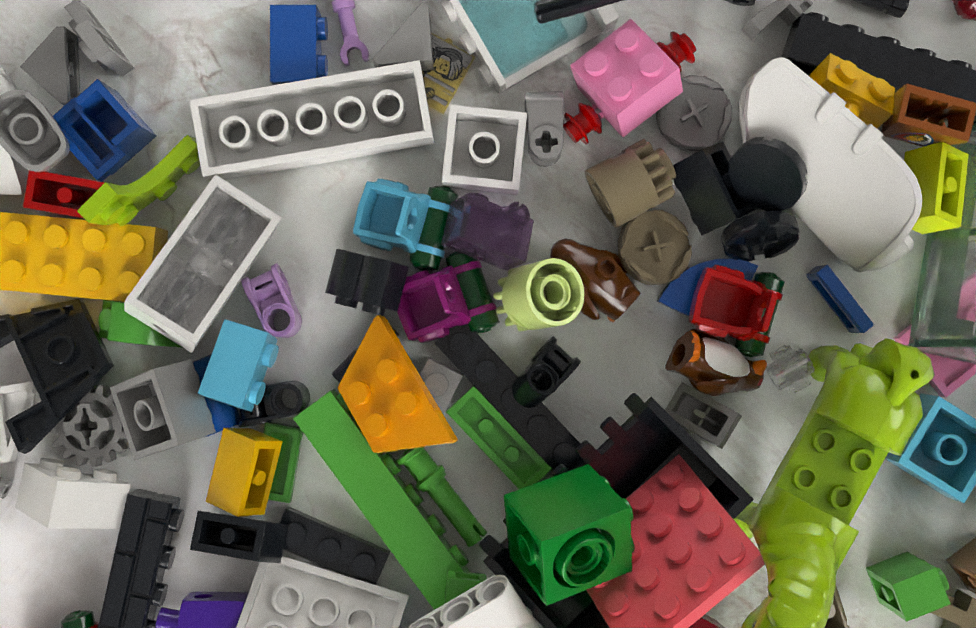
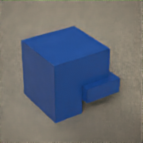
(102, 129)

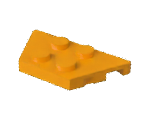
(390, 396)

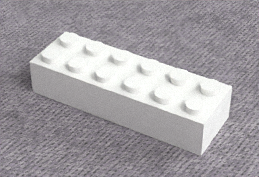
(312, 121)

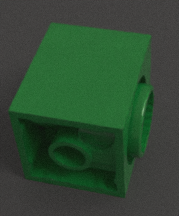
(569, 533)

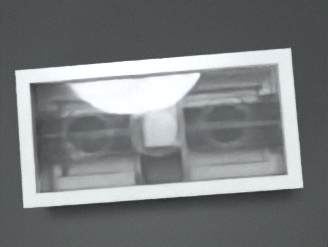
(202, 263)

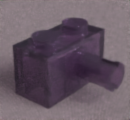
(488, 230)

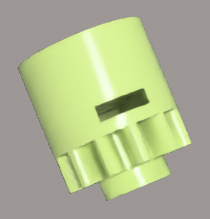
(541, 295)

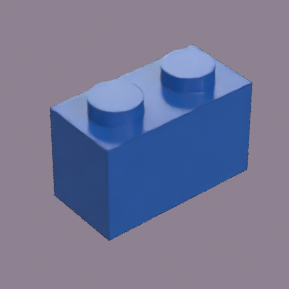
(296, 43)

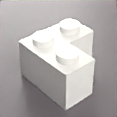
(69, 499)

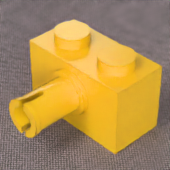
(864, 94)

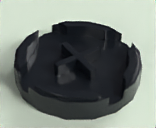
(768, 174)
(759, 234)

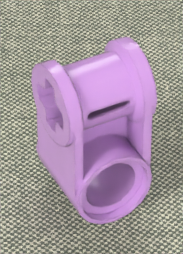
(269, 295)

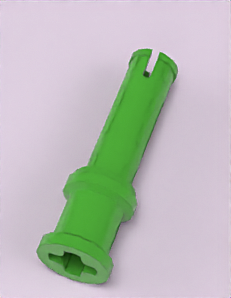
(432, 479)

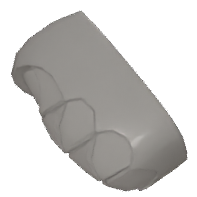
(30, 132)

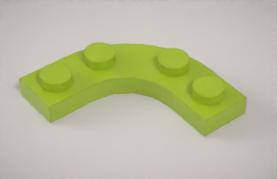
(122, 203)

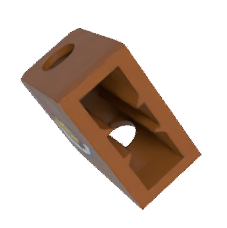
(920, 117)

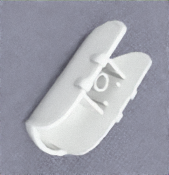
(858, 188)

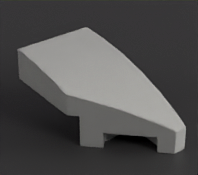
(787, 9)

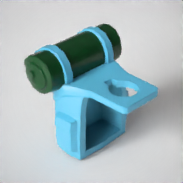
(404, 219)

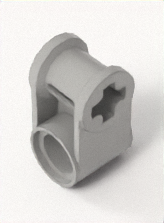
(545, 122)

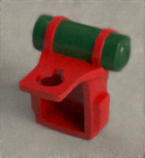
(736, 307)

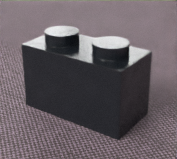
(708, 189)
(238, 537)

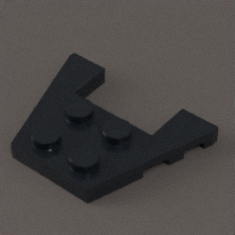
(62, 360)

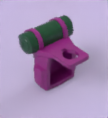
(447, 300)

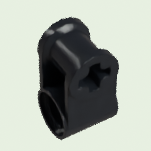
(548, 370)
(272, 406)

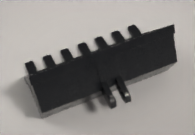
(627, 461)

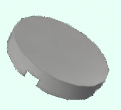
(696, 115)

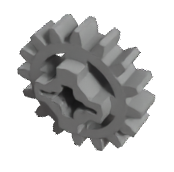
(92, 439)

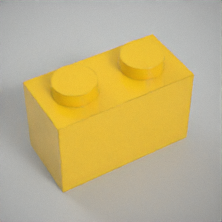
(243, 471)

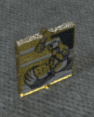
(449, 71)

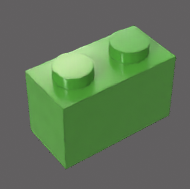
(909, 585)

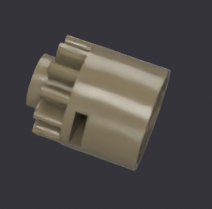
(631, 182)

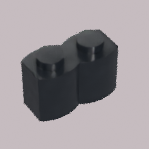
(366, 280)

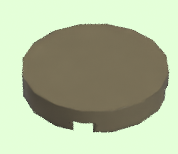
(654, 247)

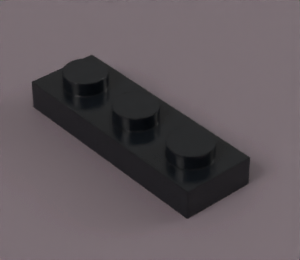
(333, 547)

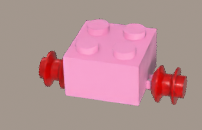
(627, 80)

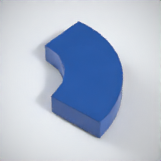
(680, 291)

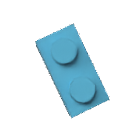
(239, 366)

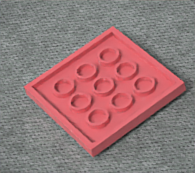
(682, 558)

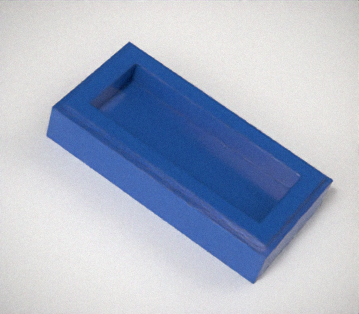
(839, 299)

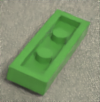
(498, 439)

